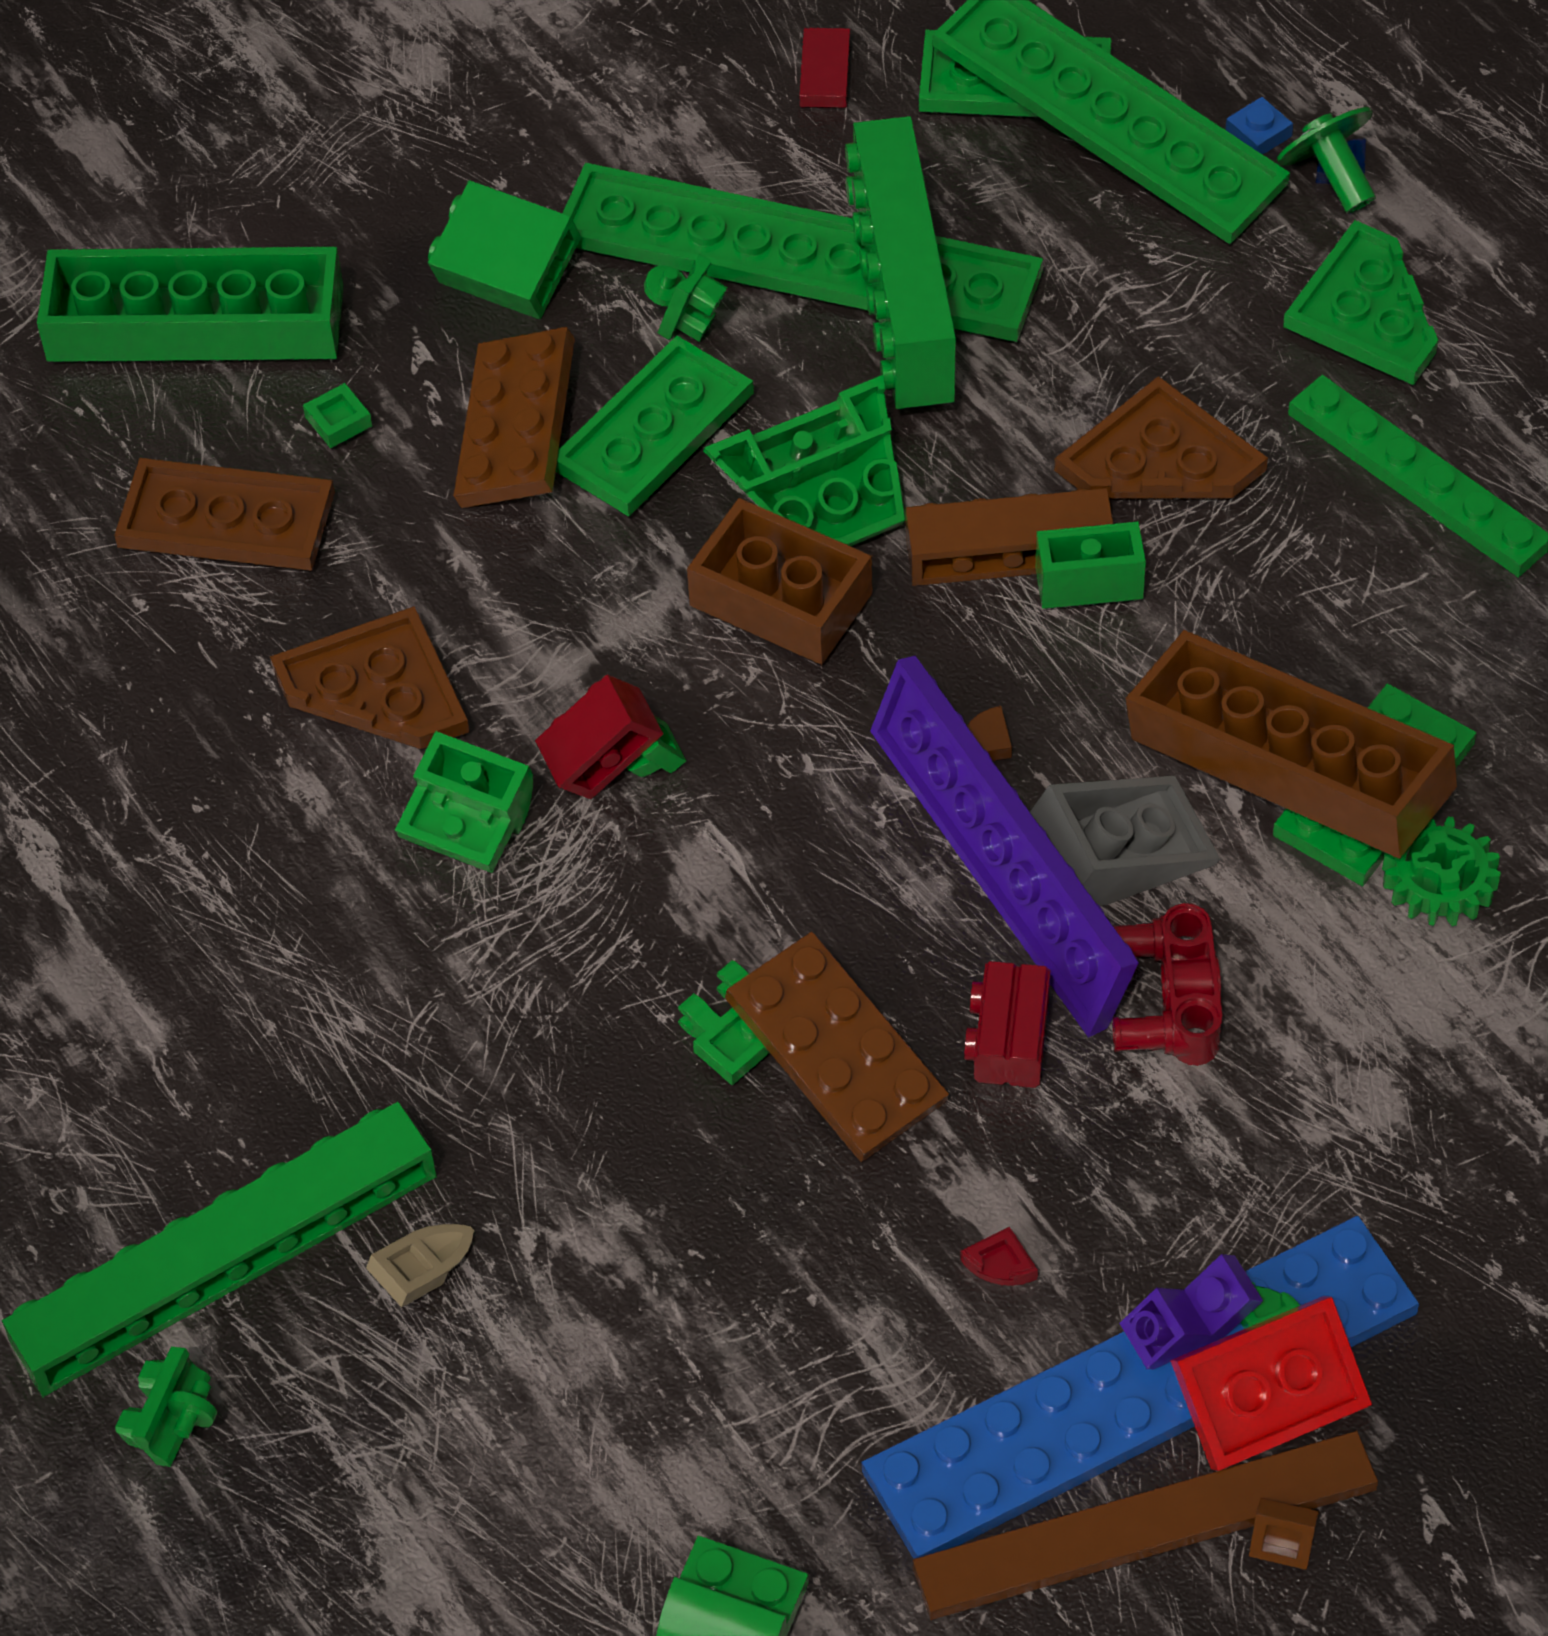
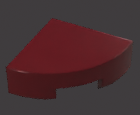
(1000, 1260)

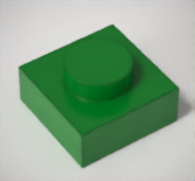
(337, 415)

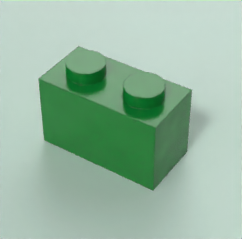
(1090, 565)

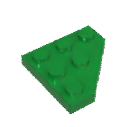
(1367, 306)

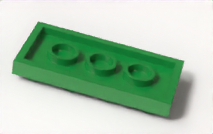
(954, 89)
(653, 425)
(1343, 853)

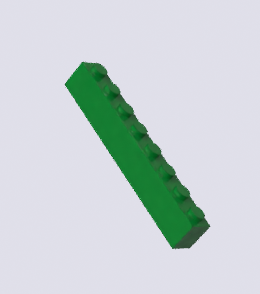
(219, 1248)

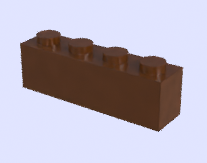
(992, 535)

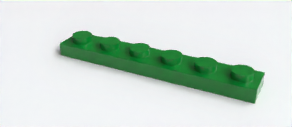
(1420, 475)

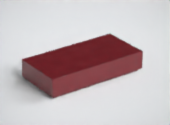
(825, 67)

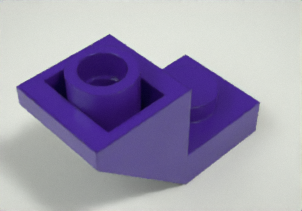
(1183, 1320)

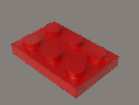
(1271, 1383)

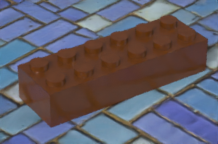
(1292, 743)

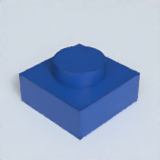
(1260, 126)

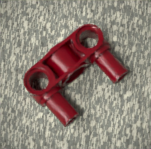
(1187, 984)

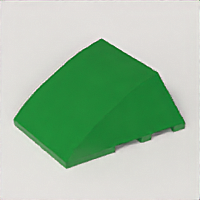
(823, 467)

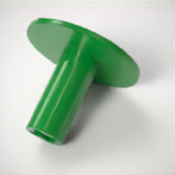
(1327, 141)

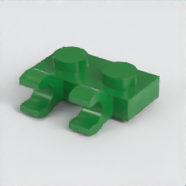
(726, 1040)

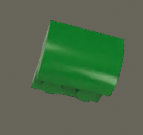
(466, 802)
(731, 1594)

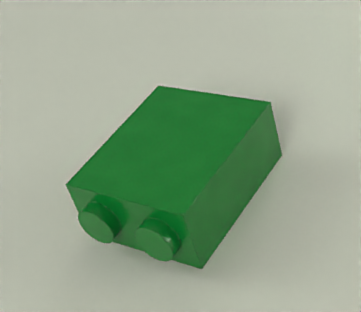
(503, 249)

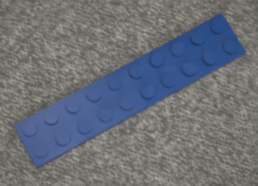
(1099, 1407)

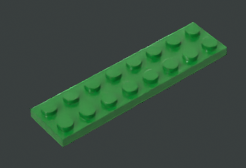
(1113, 112)

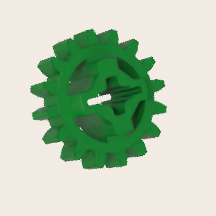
(1441, 870)

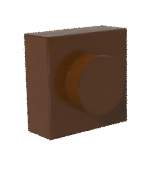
(1283, 1533)

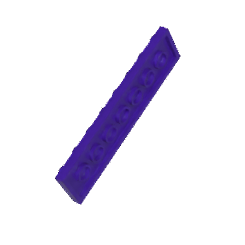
(1003, 846)

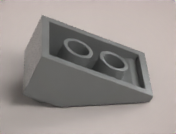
(1125, 834)

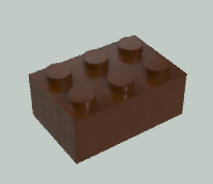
(780, 580)

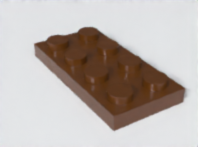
(514, 417)
(225, 514)
(836, 1046)

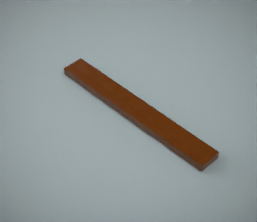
(1140, 1525)

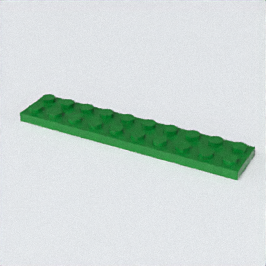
(783, 247)

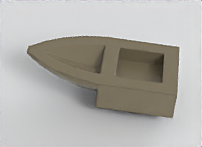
(420, 1260)

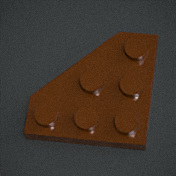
(1161, 449)
(375, 680)

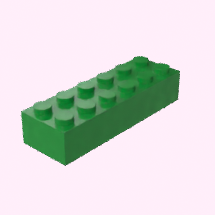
(901, 263)
(191, 304)

